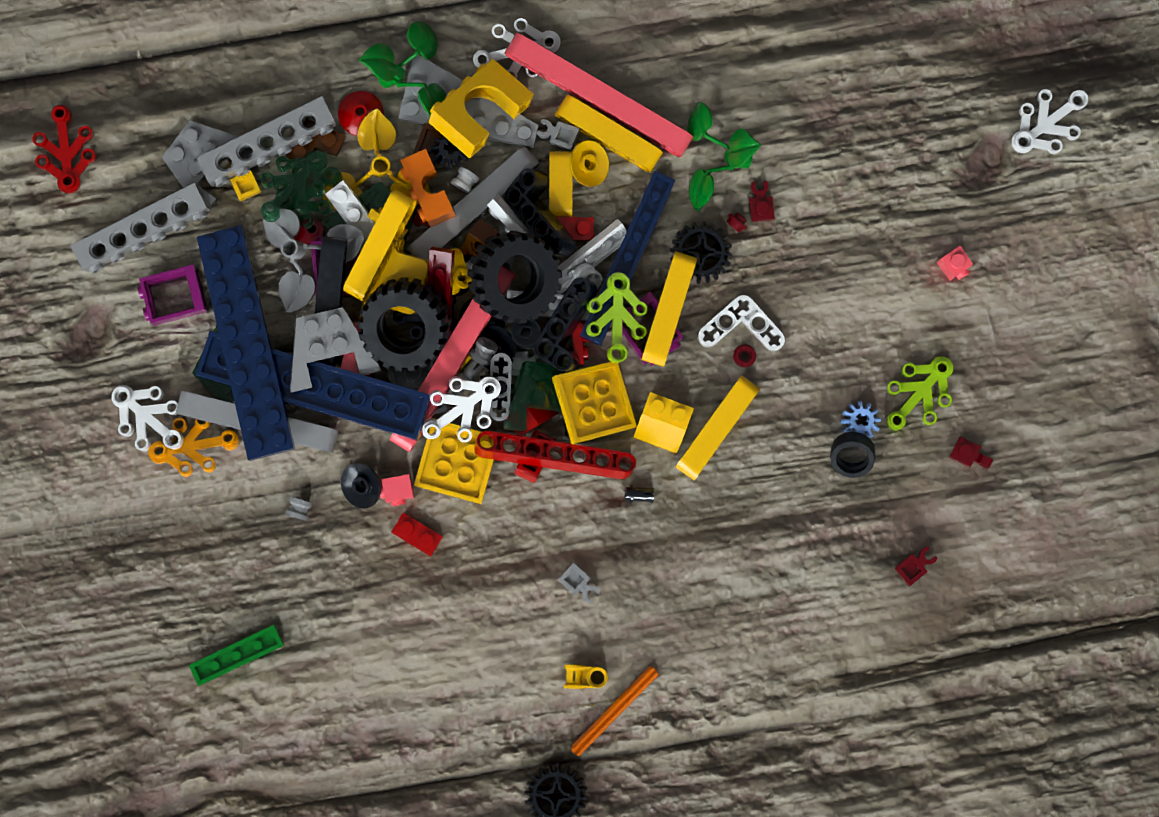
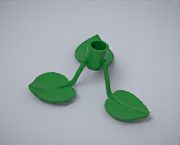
(381, 63)
(739, 154)

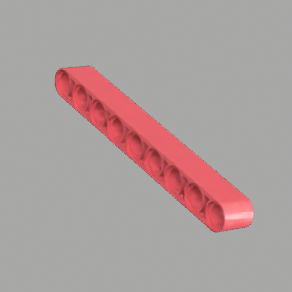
(598, 95)
(455, 353)

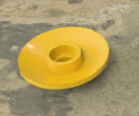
(596, 163)

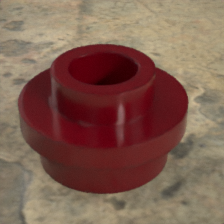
(737, 222)
(744, 348)

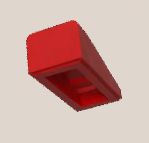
(526, 473)

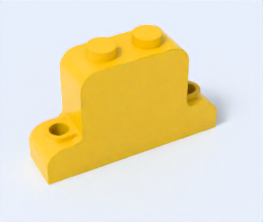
(400, 266)

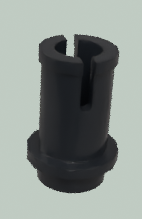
(639, 494)

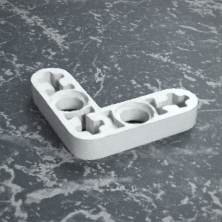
(746, 318)

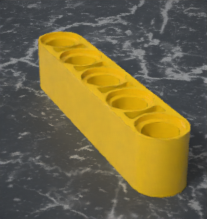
(609, 133)
(379, 245)
(669, 308)
(717, 427)

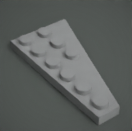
(484, 111)

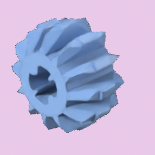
(870, 420)

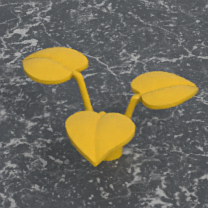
(378, 134)

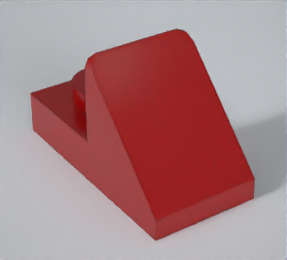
(578, 341)

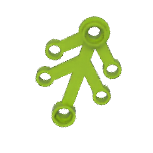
(617, 314)
(922, 390)

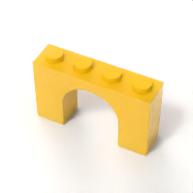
(488, 82)

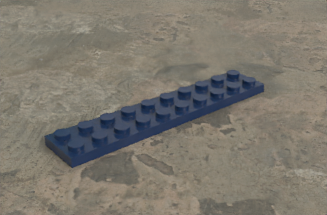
(245, 343)
(336, 392)

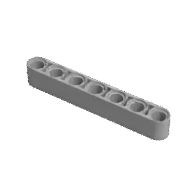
(473, 205)
(225, 414)

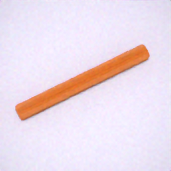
(614, 710)

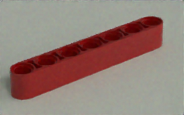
(544, 459)

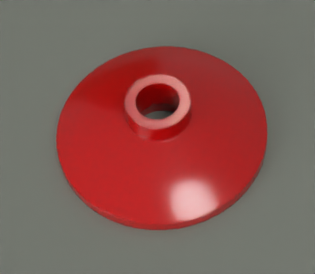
(347, 110)

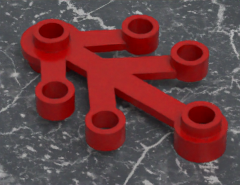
(65, 152)

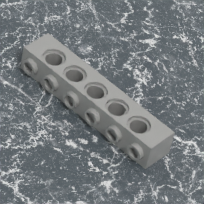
(211, 161)
(86, 249)

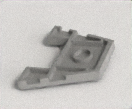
(191, 143)
(324, 337)

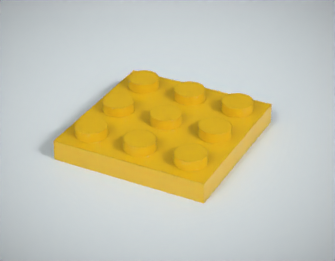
(594, 402)
(454, 466)

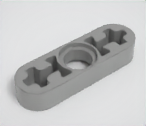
(506, 370)

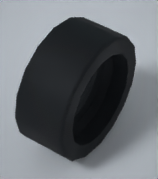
(855, 439)

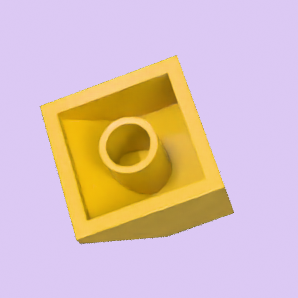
(663, 422)

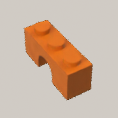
(418, 170)

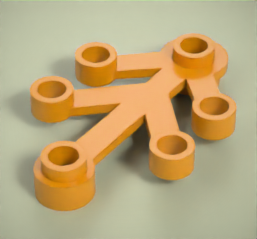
(190, 446)

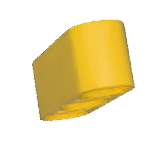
(560, 184)

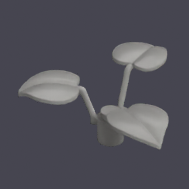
(295, 288)

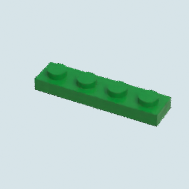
(236, 655)

